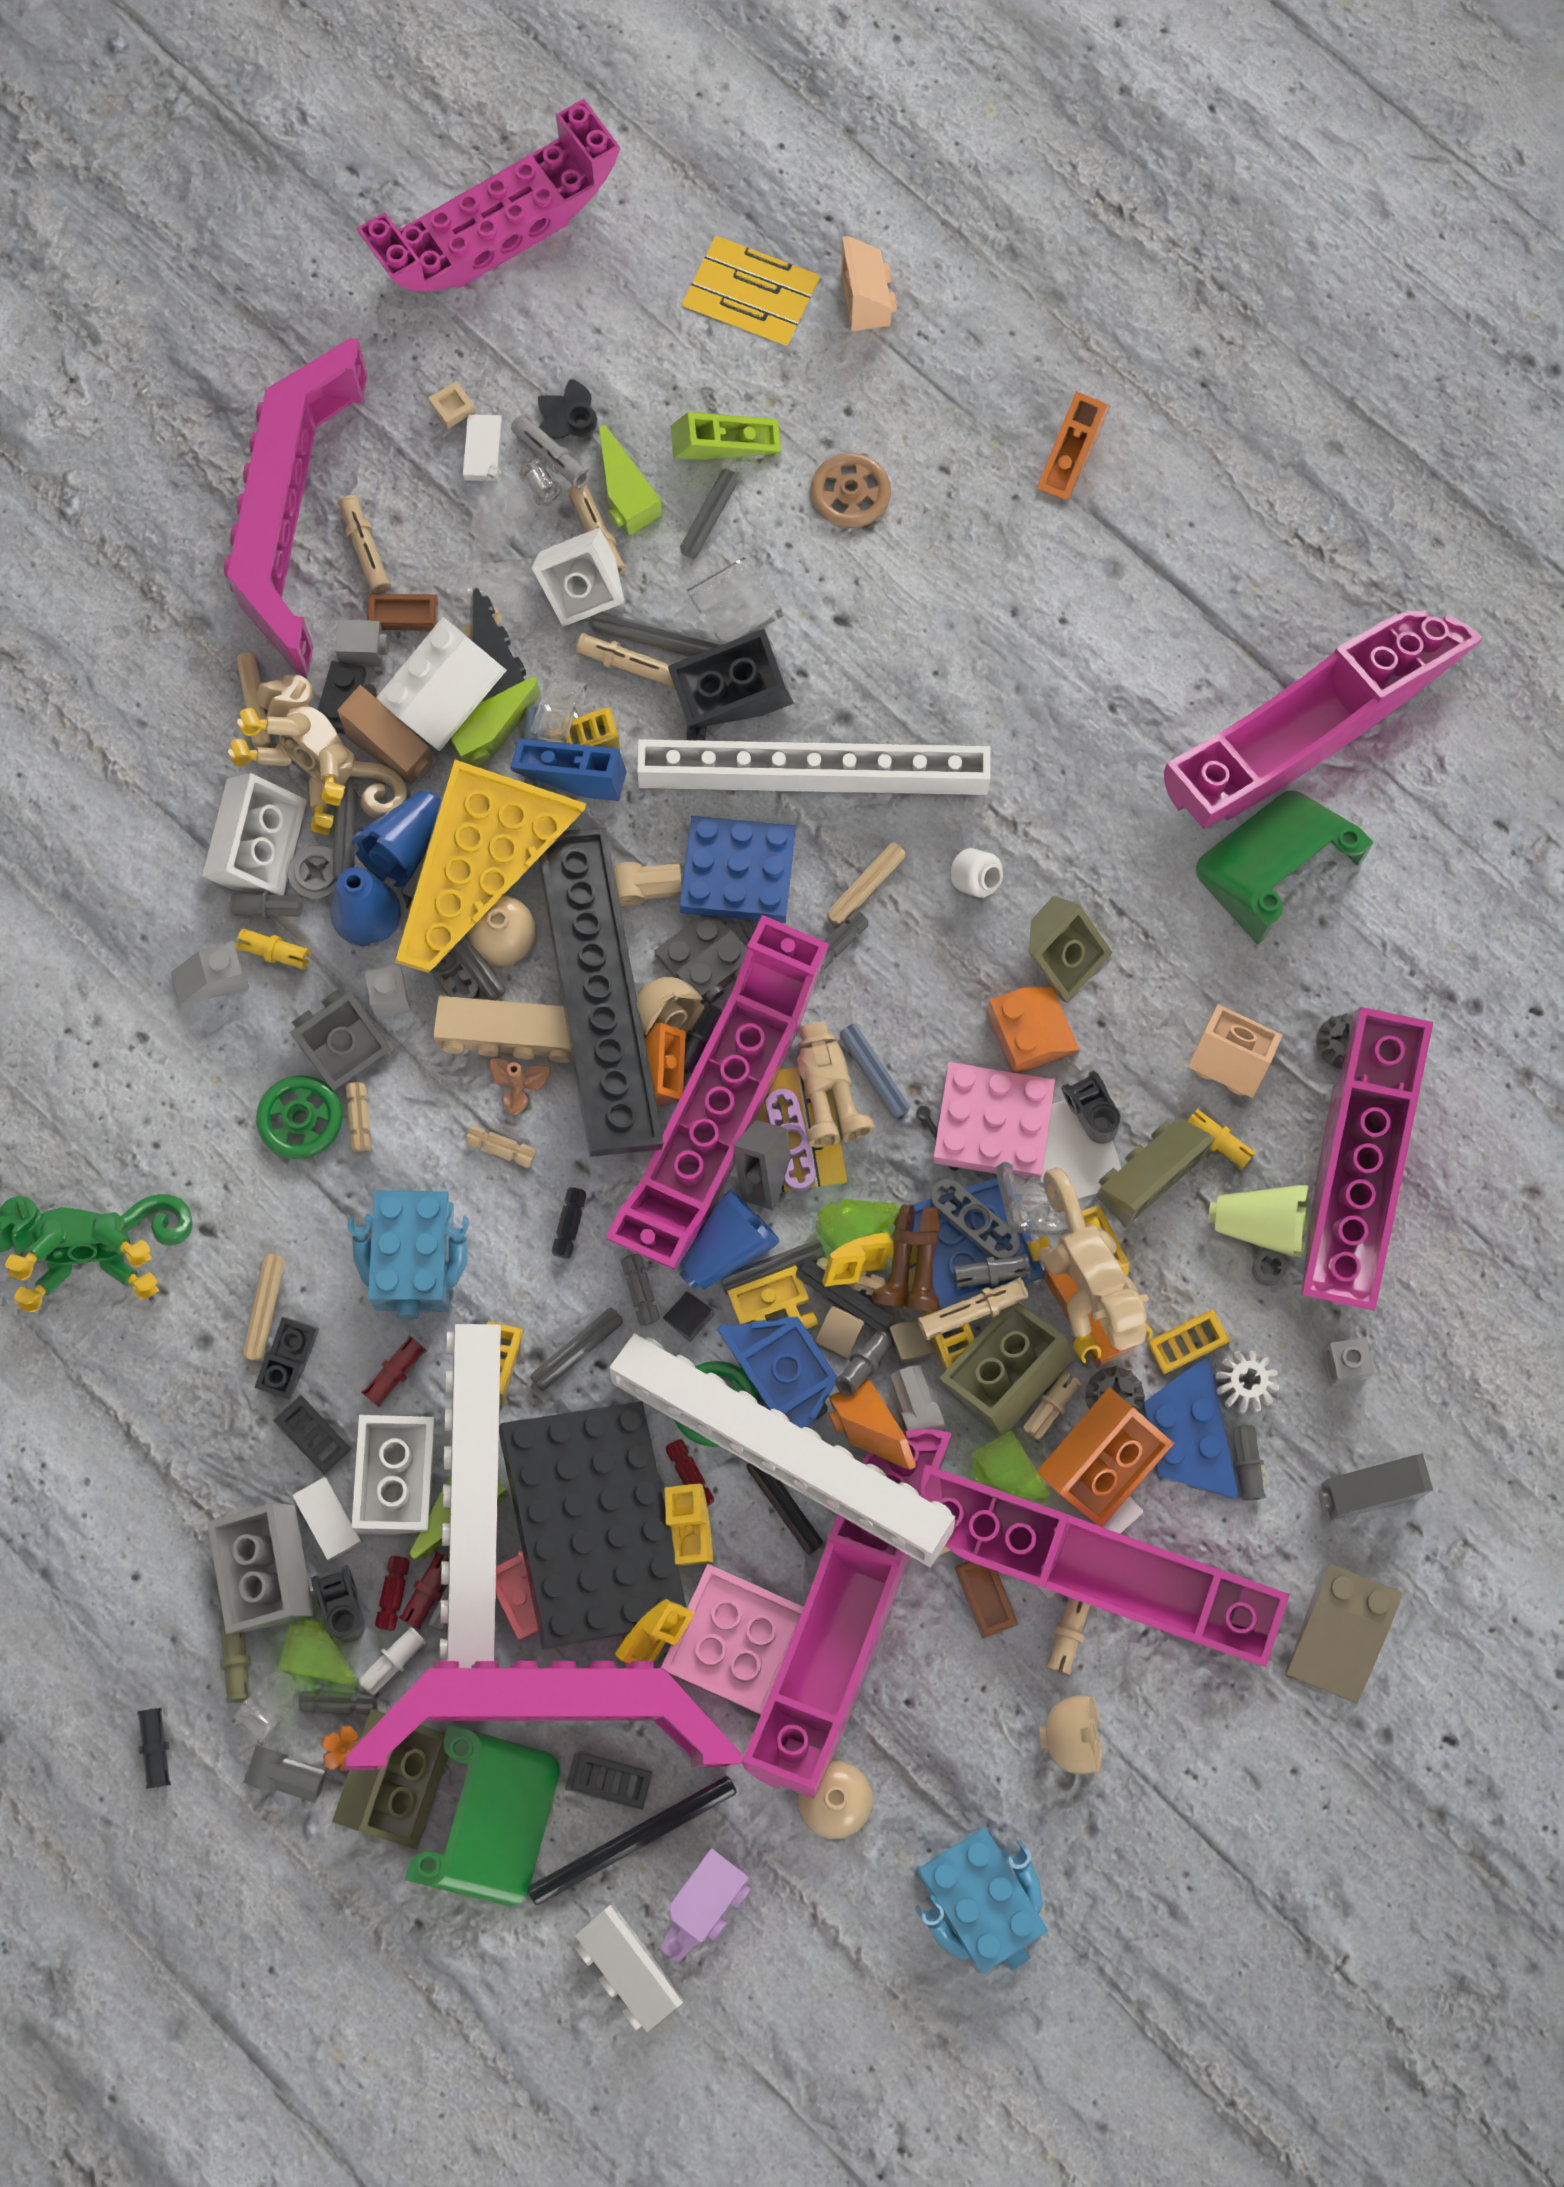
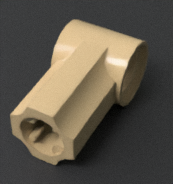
(640, 883)

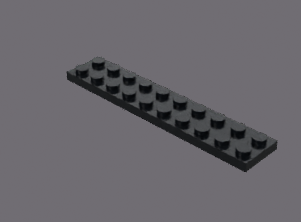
(599, 995)

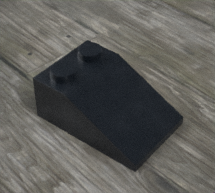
(731, 682)

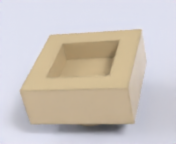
(451, 405)

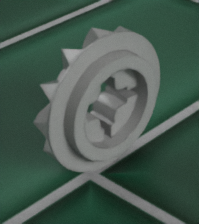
(299, 872)

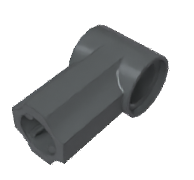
(275, 1771)

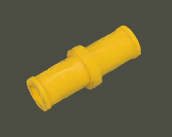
(273, 949)
(1224, 1141)

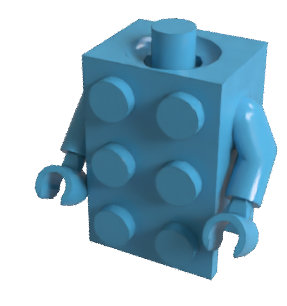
(411, 1252)
(981, 1905)

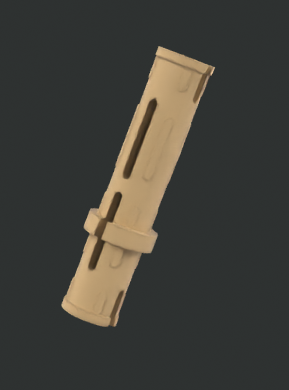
(352, 512)
(591, 518)
(613, 655)
(964, 1312)

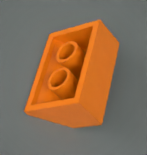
(1105, 1457)

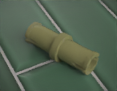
(235, 1665)

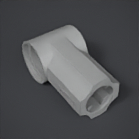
(915, 1400)

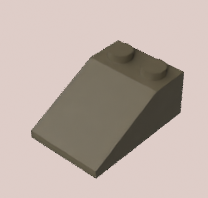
(1343, 1632)

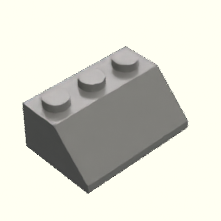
(260, 1568)

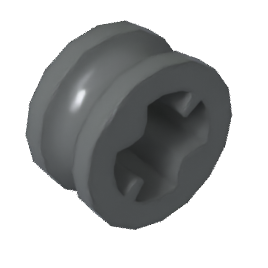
(1269, 1279)

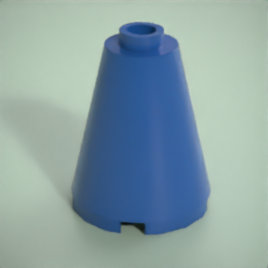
(399, 838)
(364, 908)
(726, 1243)

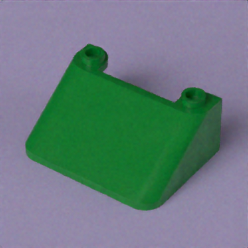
(1268, 850)
(495, 1822)

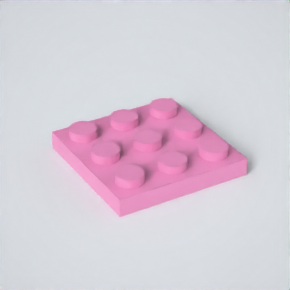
(993, 1120)
(734, 1639)

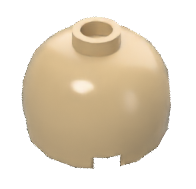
(504, 933)
(670, 1003)
(1073, 1735)
(840, 1804)

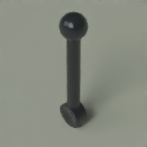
(923, 1114)

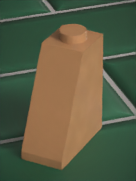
(384, 736)

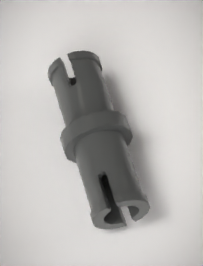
(991, 1271)
(863, 1363)

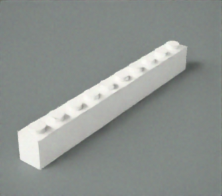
(813, 767)
(783, 1449)
(471, 1494)

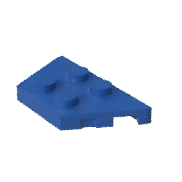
(782, 1366)
(1192, 1419)

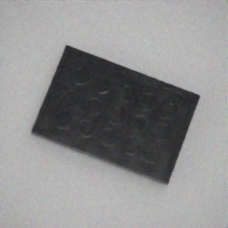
(590, 1521)

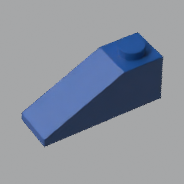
(572, 767)

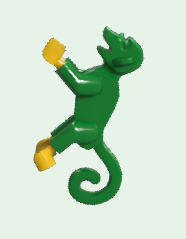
(83, 1236)

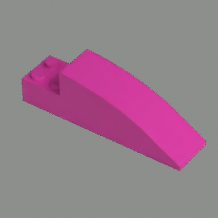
(1364, 1157)

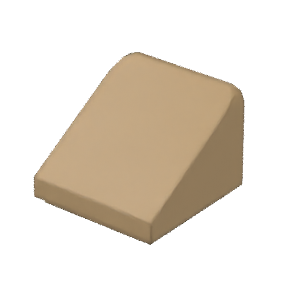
(839, 1332)

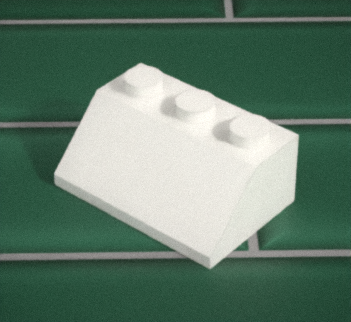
(441, 684)
(254, 836)
(393, 1474)
(628, 1969)

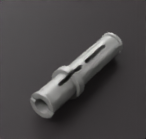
(559, 458)

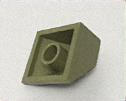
(1066, 946)

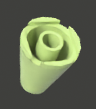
(1265, 1217)

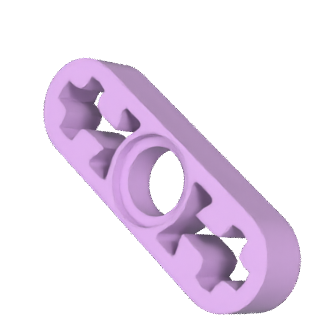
(793, 1113)

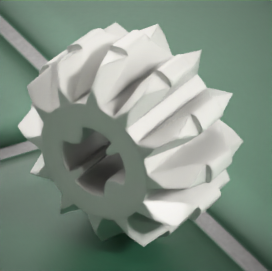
(1257, 1393)

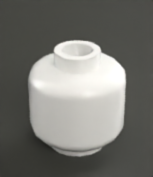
(976, 872)

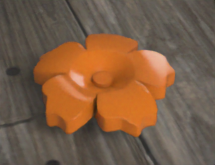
(339, 1747)

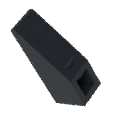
(494, 642)

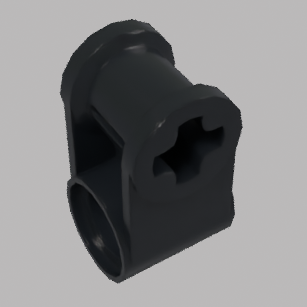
(1089, 1101)
(338, 1597)

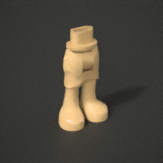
(823, 1070)

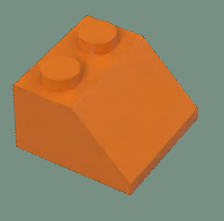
(1031, 1028)

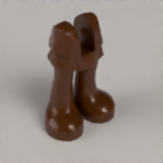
(897, 1289)

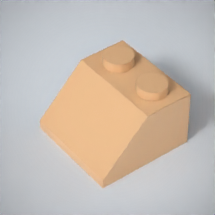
(865, 285)
(1235, 1051)

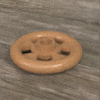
(853, 516)

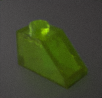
(853, 1220)
(1008, 1469)
(315, 1655)

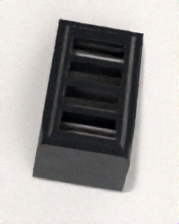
(289, 1412)
(576, 1772)

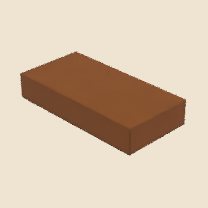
(403, 611)
(986, 1598)

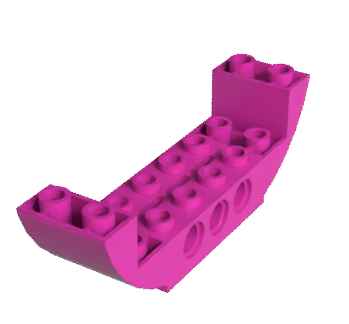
(501, 212)

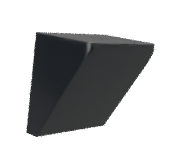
(689, 1316)

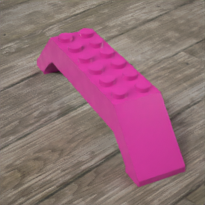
(276, 487)
(722, 1095)
(548, 1695)

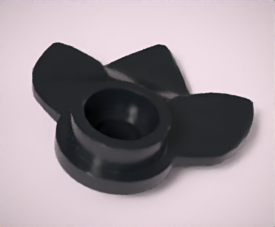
(565, 410)

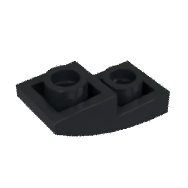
(287, 1358)

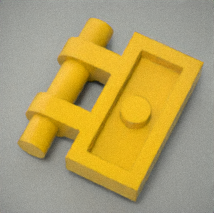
(771, 1296)

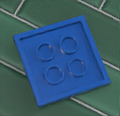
(737, 869)
(958, 1250)

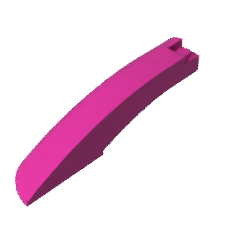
(1316, 715)
(1108, 1568)
(834, 1640)

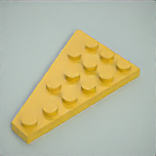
(478, 848)

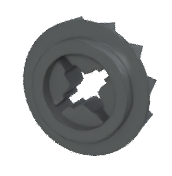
(1328, 1048)
(1106, 1378)

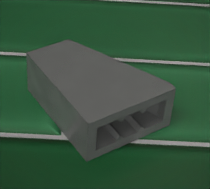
(1376, 1487)

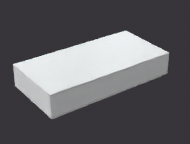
(481, 445)
(327, 1519)

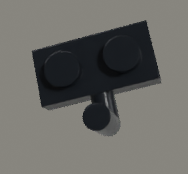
(339, 685)

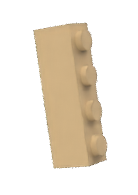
(502, 1028)

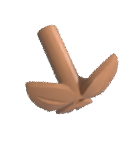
(511, 1074)

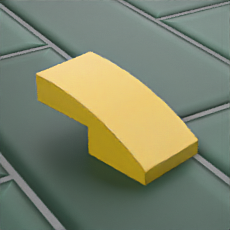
(855, 1257)
(690, 1524)
(660, 1625)

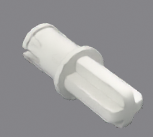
(392, 1661)

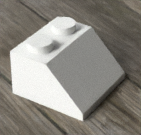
(579, 577)

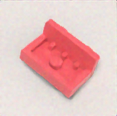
(515, 1596)

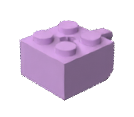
(702, 1903)

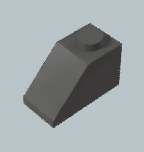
(762, 1163)

